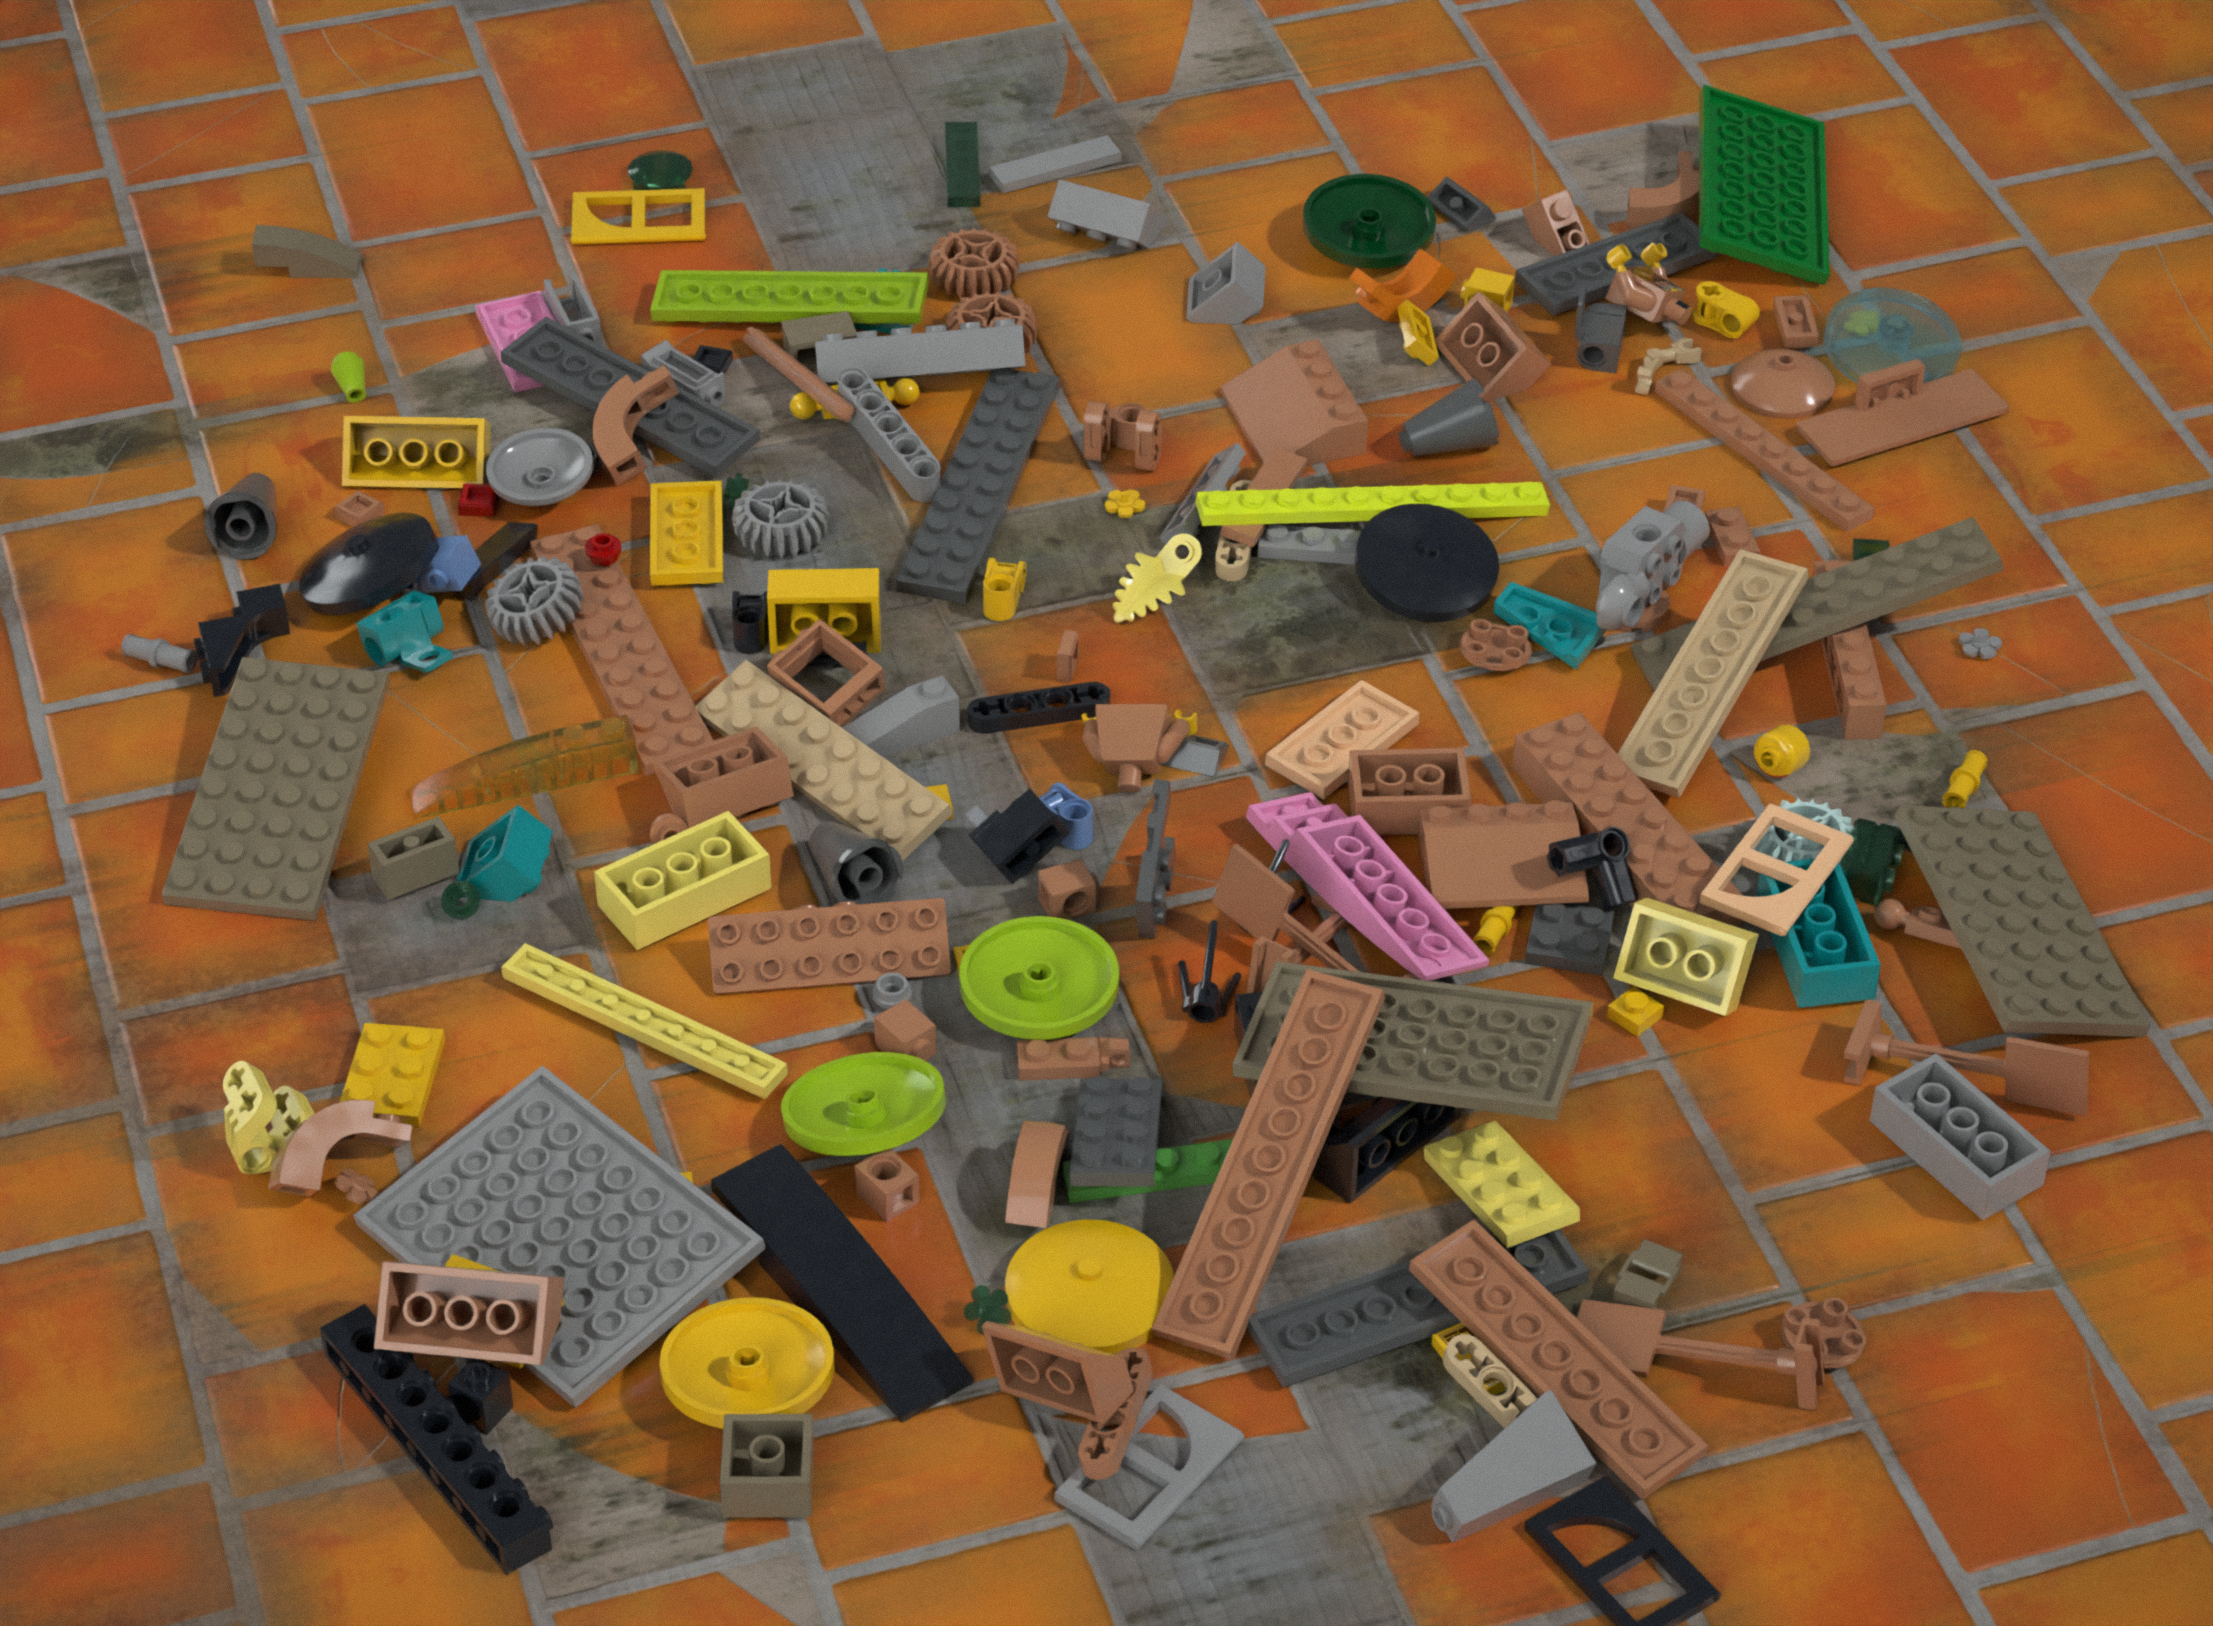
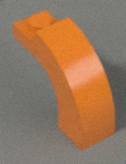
(1420, 282)

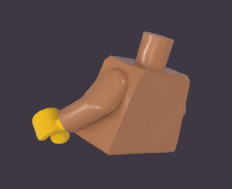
(1135, 739)

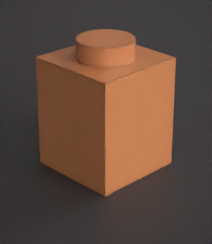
(905, 1031)

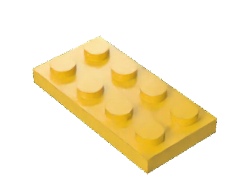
(686, 533)

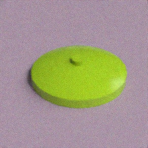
(1039, 977)
(863, 1103)

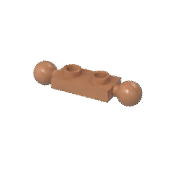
(1921, 922)

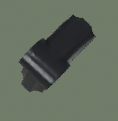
(1608, 866)

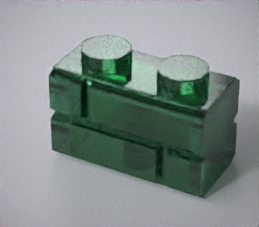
(1871, 859)

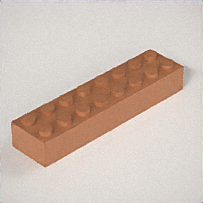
(1577, 765)

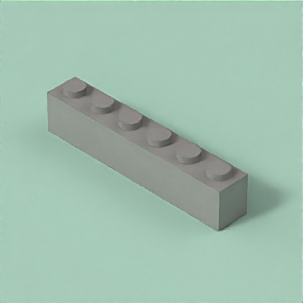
(923, 353)

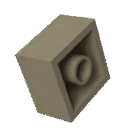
(767, 1465)

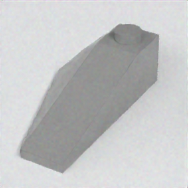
(908, 717)

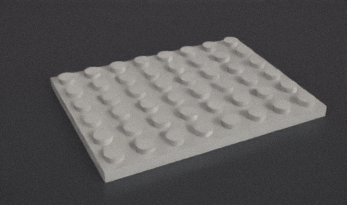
(573, 1196)

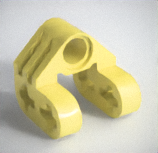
(251, 1109)

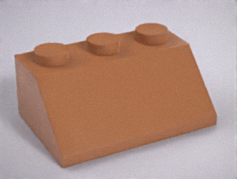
(1491, 348)
(724, 776)
(1057, 1371)

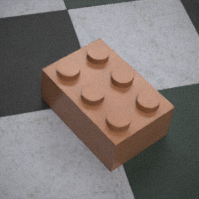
(1396, 783)

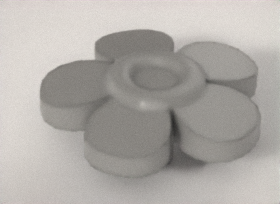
(1980, 644)

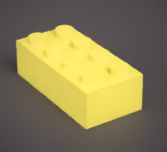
(682, 880)

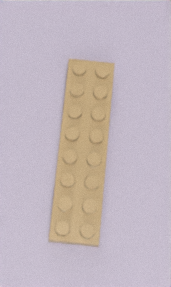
(1711, 670)
(827, 760)

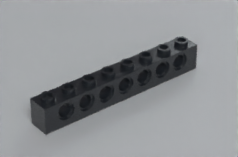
(439, 1442)

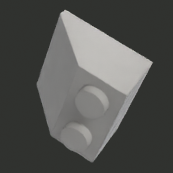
(1227, 288)

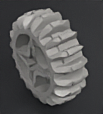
(780, 518)
(534, 600)

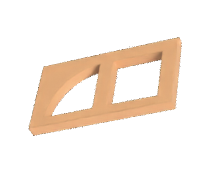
(1777, 911)

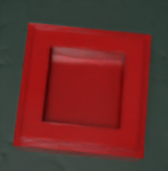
(477, 500)

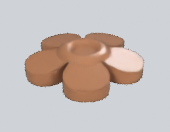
(358, 1187)

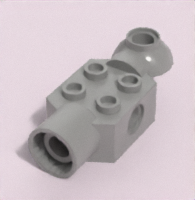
(1646, 560)

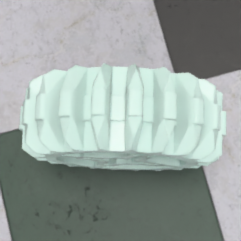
(1792, 847)

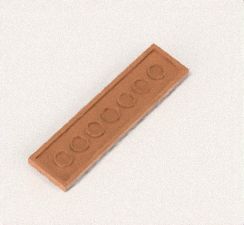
(1557, 1353)

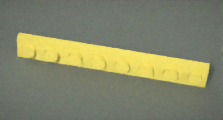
(645, 1021)

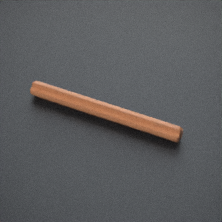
(799, 374)

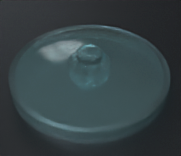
(1890, 328)

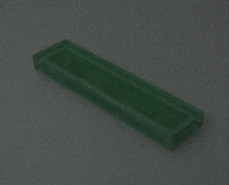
(962, 164)

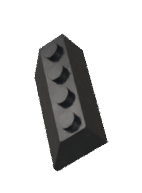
(1378, 1143)

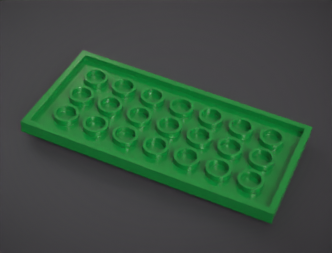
(1763, 185)

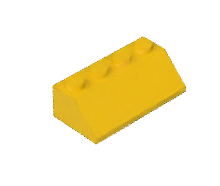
(414, 451)

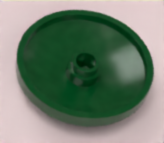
(1369, 220)

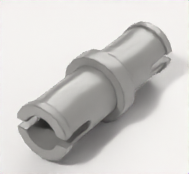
(159, 653)

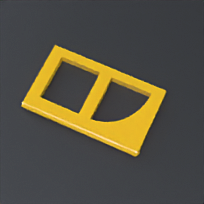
(591, 230)

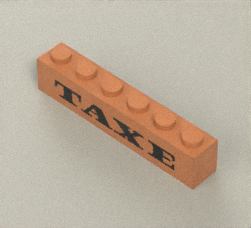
(1853, 675)

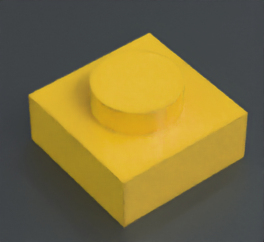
(1635, 1011)

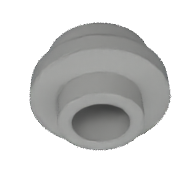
(891, 989)

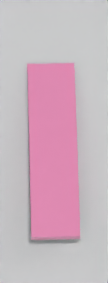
(1367, 884)

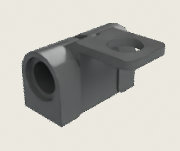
(1599, 334)

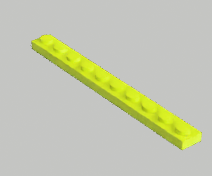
(1364, 503)

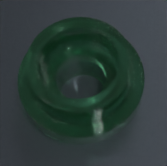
(735, 487)
(453, 893)

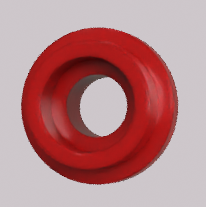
(603, 549)

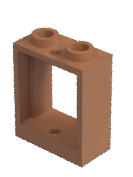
(852, 696)

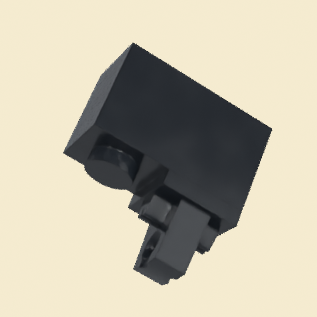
(1018, 835)

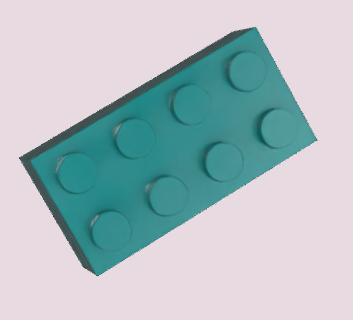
(1828, 946)

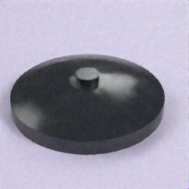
(1426, 562)
(368, 563)

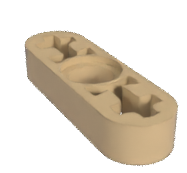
(1463, 1372)

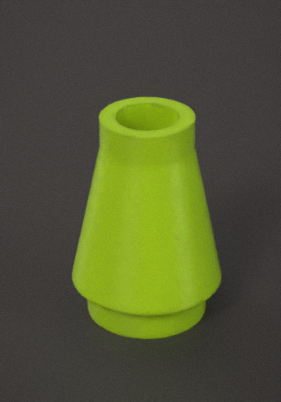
(350, 375)

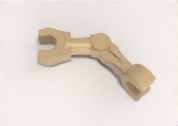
(1680, 352)

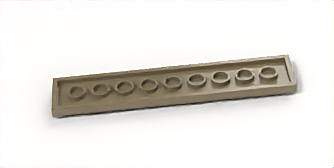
(1857, 592)

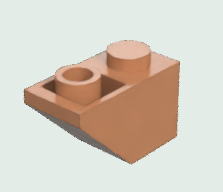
(1556, 223)

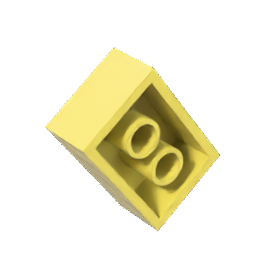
(1685, 956)

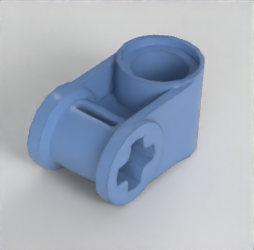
(1073, 813)

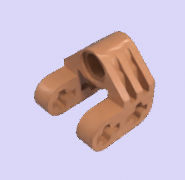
(1125, 426)

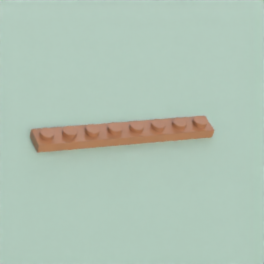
(1764, 450)

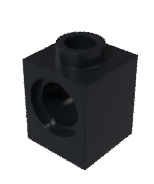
(481, 1394)

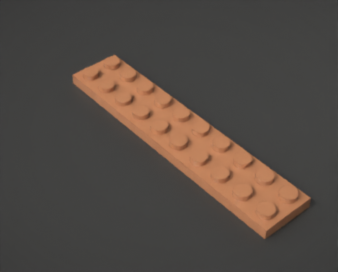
(626, 653)
(1268, 1164)

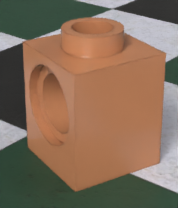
(1068, 890)
(887, 1184)

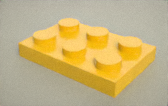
(395, 1069)

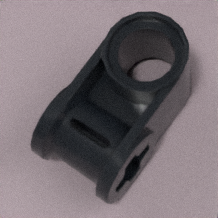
(749, 622)

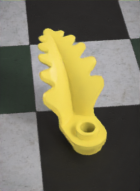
(1156, 578)

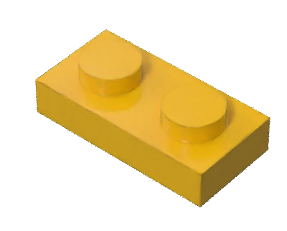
(1417, 333)

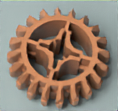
(973, 263)
(994, 307)

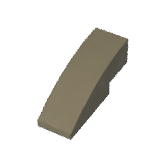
(304, 253)

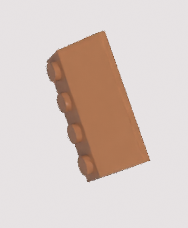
(467, 1312)

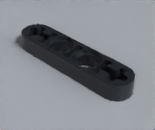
(1038, 703)

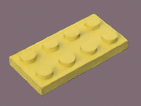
(1501, 1184)

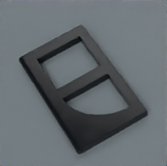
(1608, 1506)

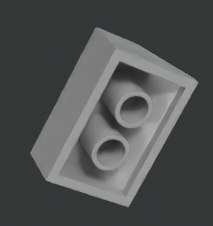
(1105, 215)

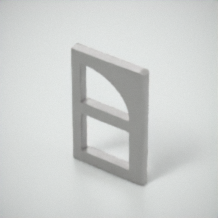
(1209, 1444)

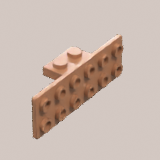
(1899, 409)
(828, 945)

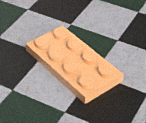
(1320, 749)

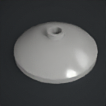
(539, 466)

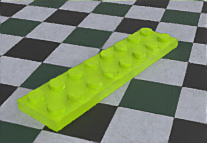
(788, 296)

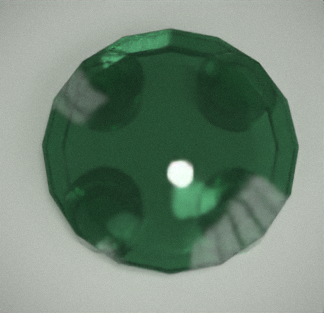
(660, 170)

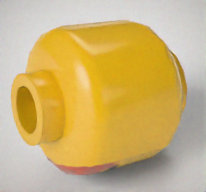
(1784, 748)

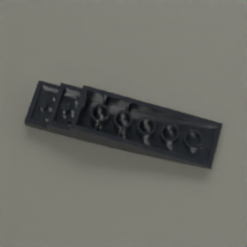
(842, 1283)

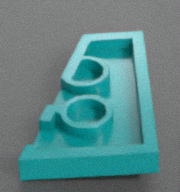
(1551, 622)

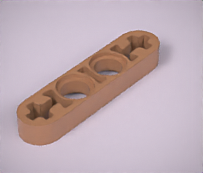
(1115, 1442)

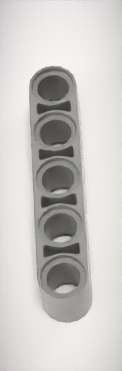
(890, 435)

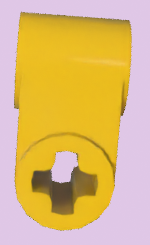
(1724, 312)
(1002, 589)

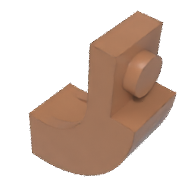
(1035, 1173)

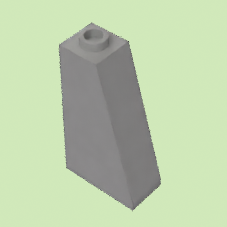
(1514, 1471)

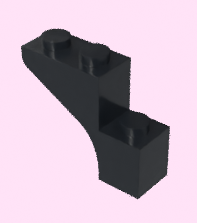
(226, 640)

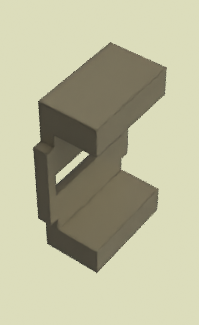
(1641, 1291)

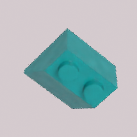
(507, 856)

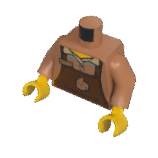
(1646, 289)

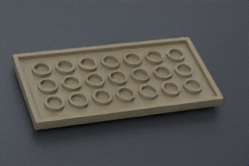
(277, 789)
(2021, 922)
(1444, 1042)

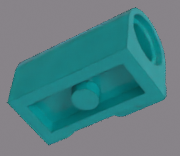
(405, 633)

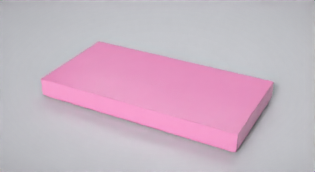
(507, 321)

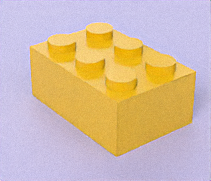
(839, 597)

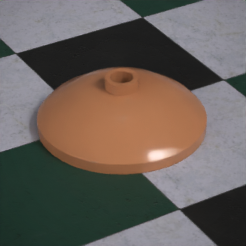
(1783, 383)

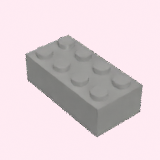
(1959, 1136)

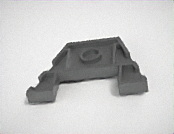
(1156, 865)

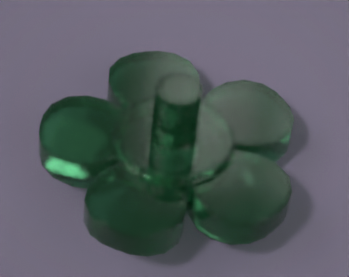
(987, 1307)

